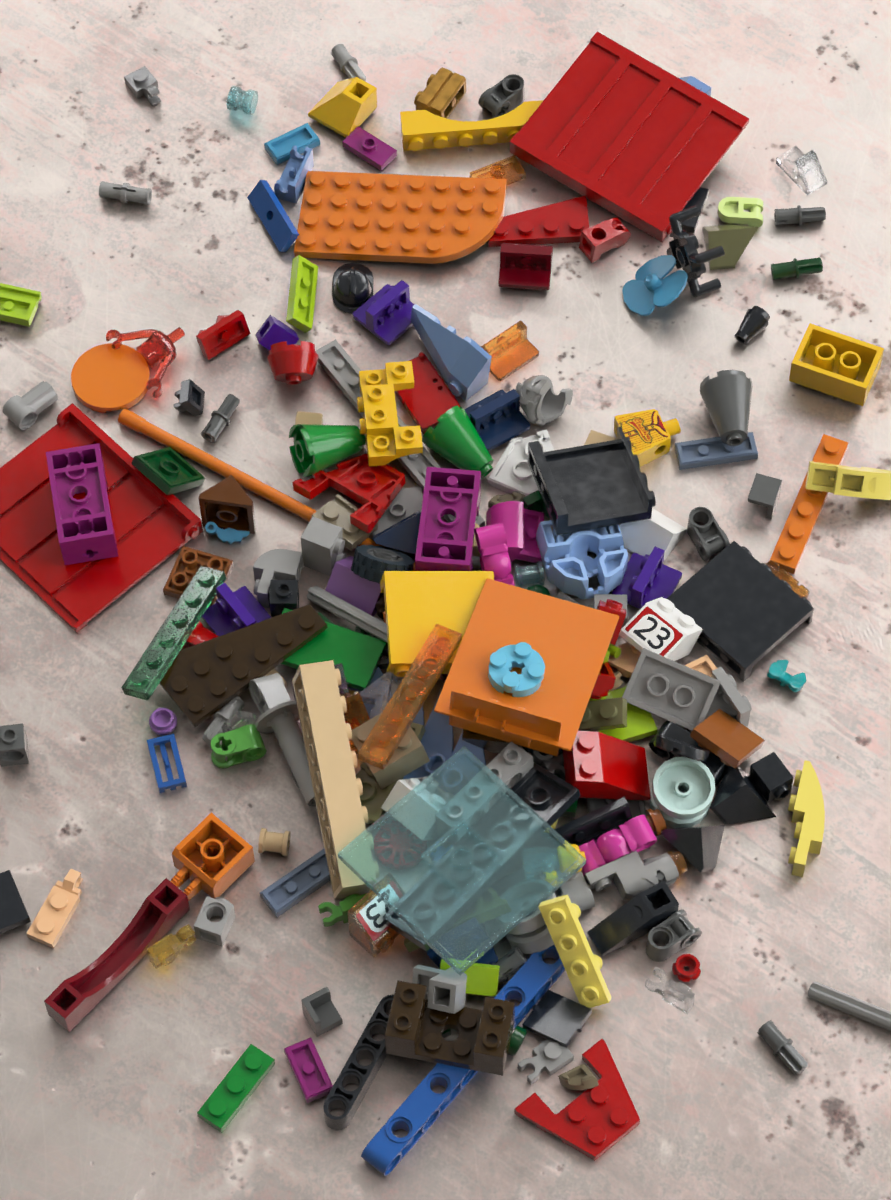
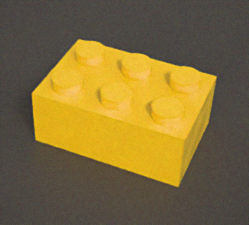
(836, 364)

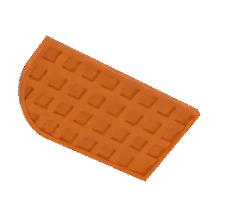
(397, 216)

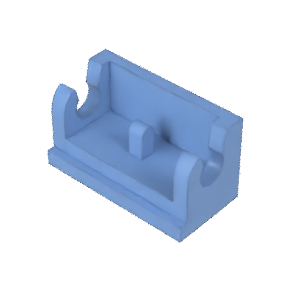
(294, 175)

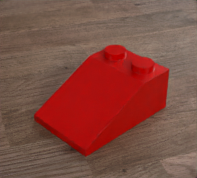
(606, 767)

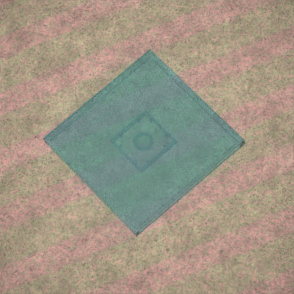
(462, 859)

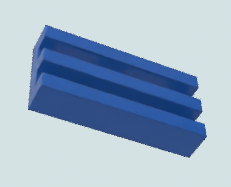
(171, 783)

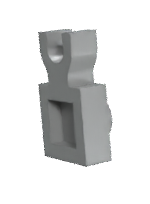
(547, 1057)

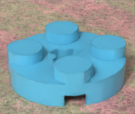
(520, 656)

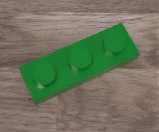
(236, 1088)

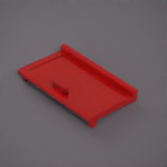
(427, 399)

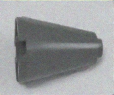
(728, 404)

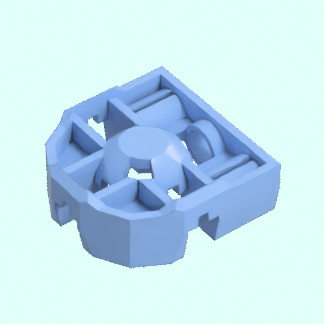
(571, 565)

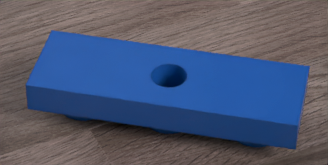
(273, 216)

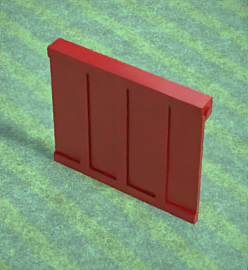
(628, 135)
(144, 520)

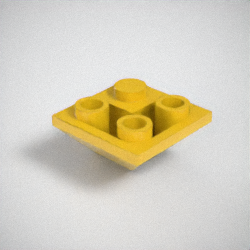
(345, 105)

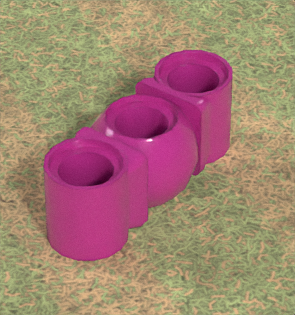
(494, 552)
(632, 836)

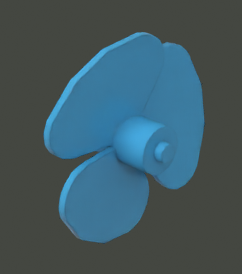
(651, 288)

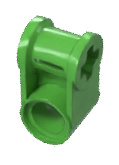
(238, 745)

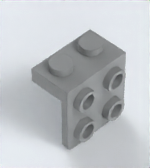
(729, 698)

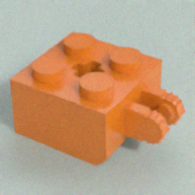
(211, 858)

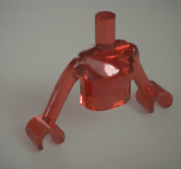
(156, 350)

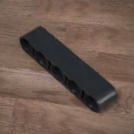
(356, 1073)

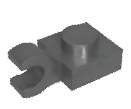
(143, 83)

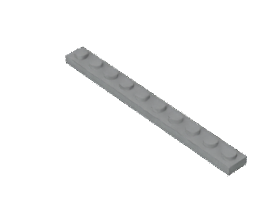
(346, 377)

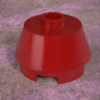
(292, 362)

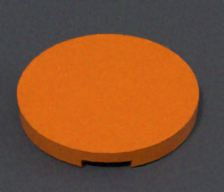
(110, 378)

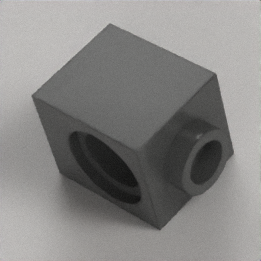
(13, 745)

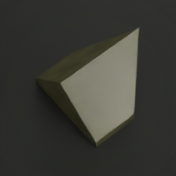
(732, 239)

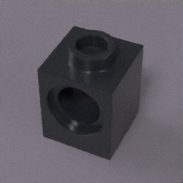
(283, 595)
(771, 777)

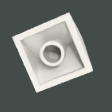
(645, 534)

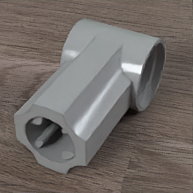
(25, 409)

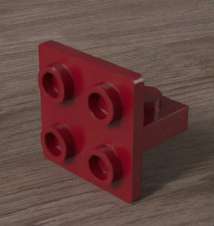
(525, 266)

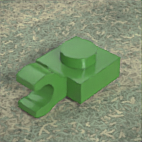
(339, 913)

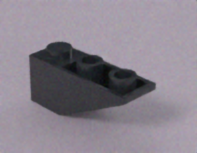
(634, 918)

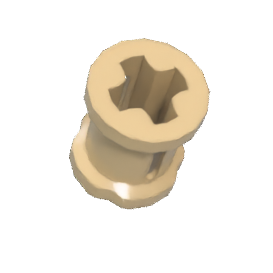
(274, 842)

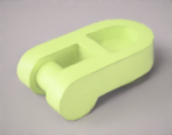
(731, 211)

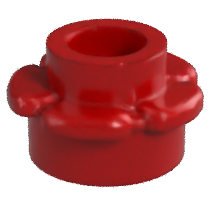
(690, 961)

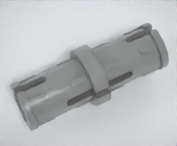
(125, 192)

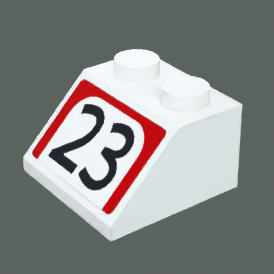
(662, 630)

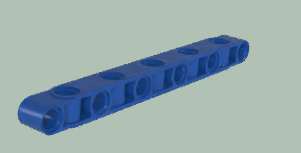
(423, 1104)

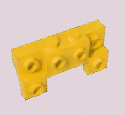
(380, 421)

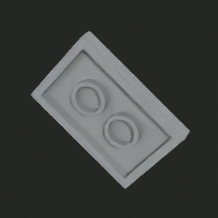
(670, 690)

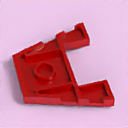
(368, 485)
(595, 1117)

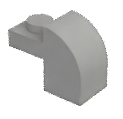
(275, 565)
(444, 987)

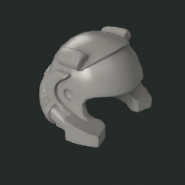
(540, 401)

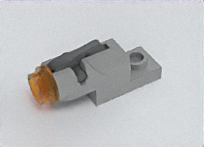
(634, 876)

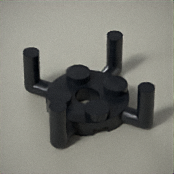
(684, 250)

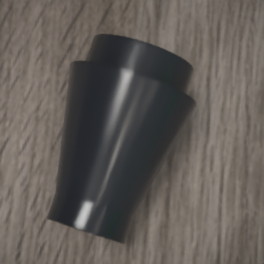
(752, 324)

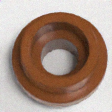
(656, 821)

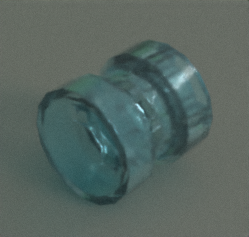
(242, 100)

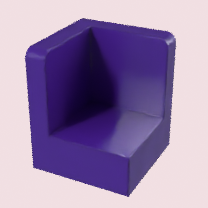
(275, 331)

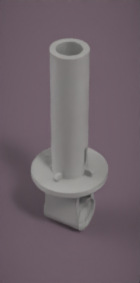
(281, 717)

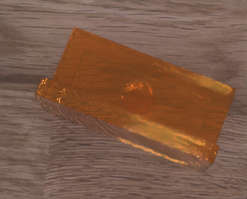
(510, 351)

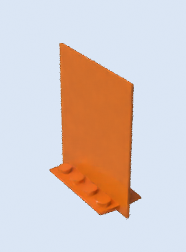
(565, 635)

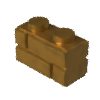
(441, 93)

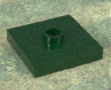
(168, 470)

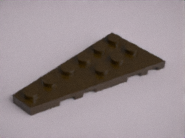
(220, 669)

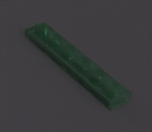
(173, 633)

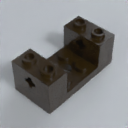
(418, 1030)

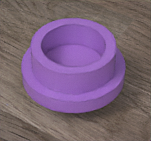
(163, 721)

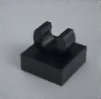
(190, 398)

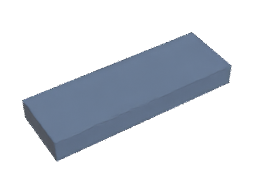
(713, 452)
(297, 884)

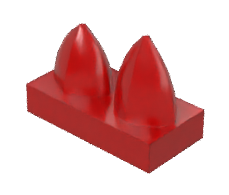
(223, 334)

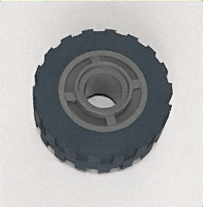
(372, 561)

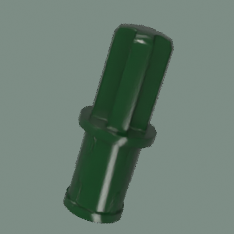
(796, 268)

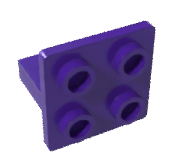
(387, 312)
(647, 579)
(233, 610)

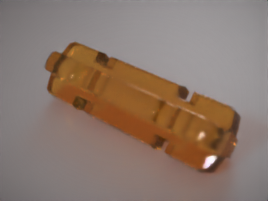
(782, 574)

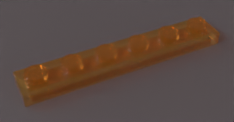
(409, 696)

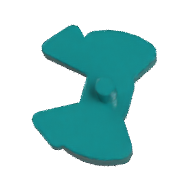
(778, 671)

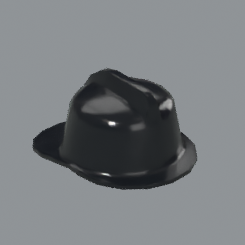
(352, 286)

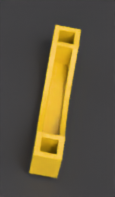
(428, 131)

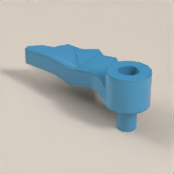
(228, 535)

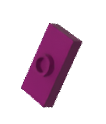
(369, 148)
(308, 1070)

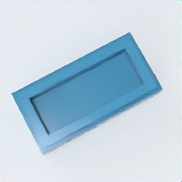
(301, 137)

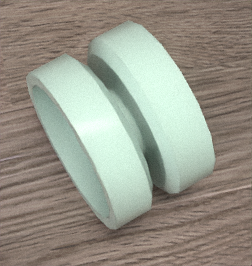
(682, 791)

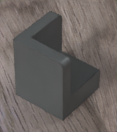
(765, 492)
(321, 1012)

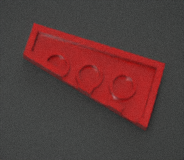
(544, 225)

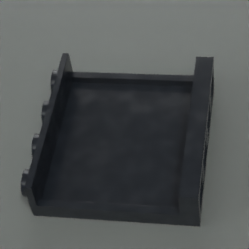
(591, 484)
(740, 608)

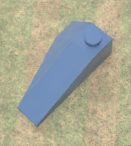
(459, 360)

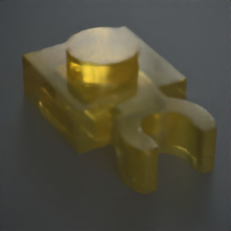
(168, 948)

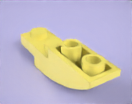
(849, 481)
(809, 816)

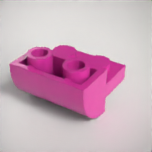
(519, 527)

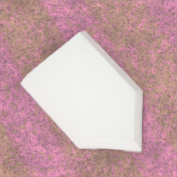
(512, 469)

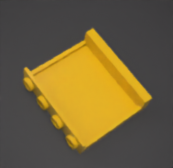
(420, 601)

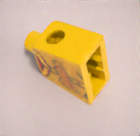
(647, 433)

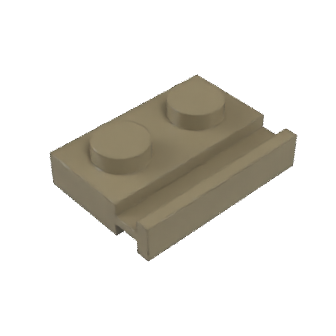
(339, 513)

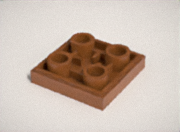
(187, 565)
(726, 738)

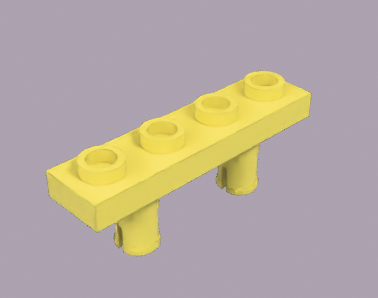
(574, 951)

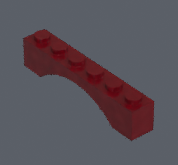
(83, 991)

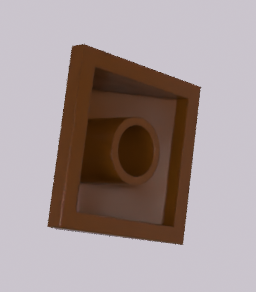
(227, 506)

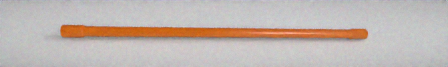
(142, 426)

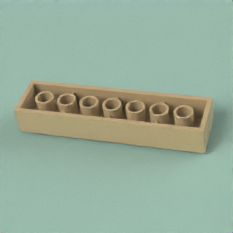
(331, 768)

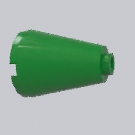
(459, 442)
(323, 445)

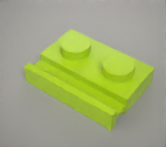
(18, 304)

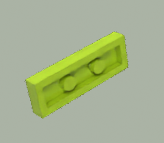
(302, 294)

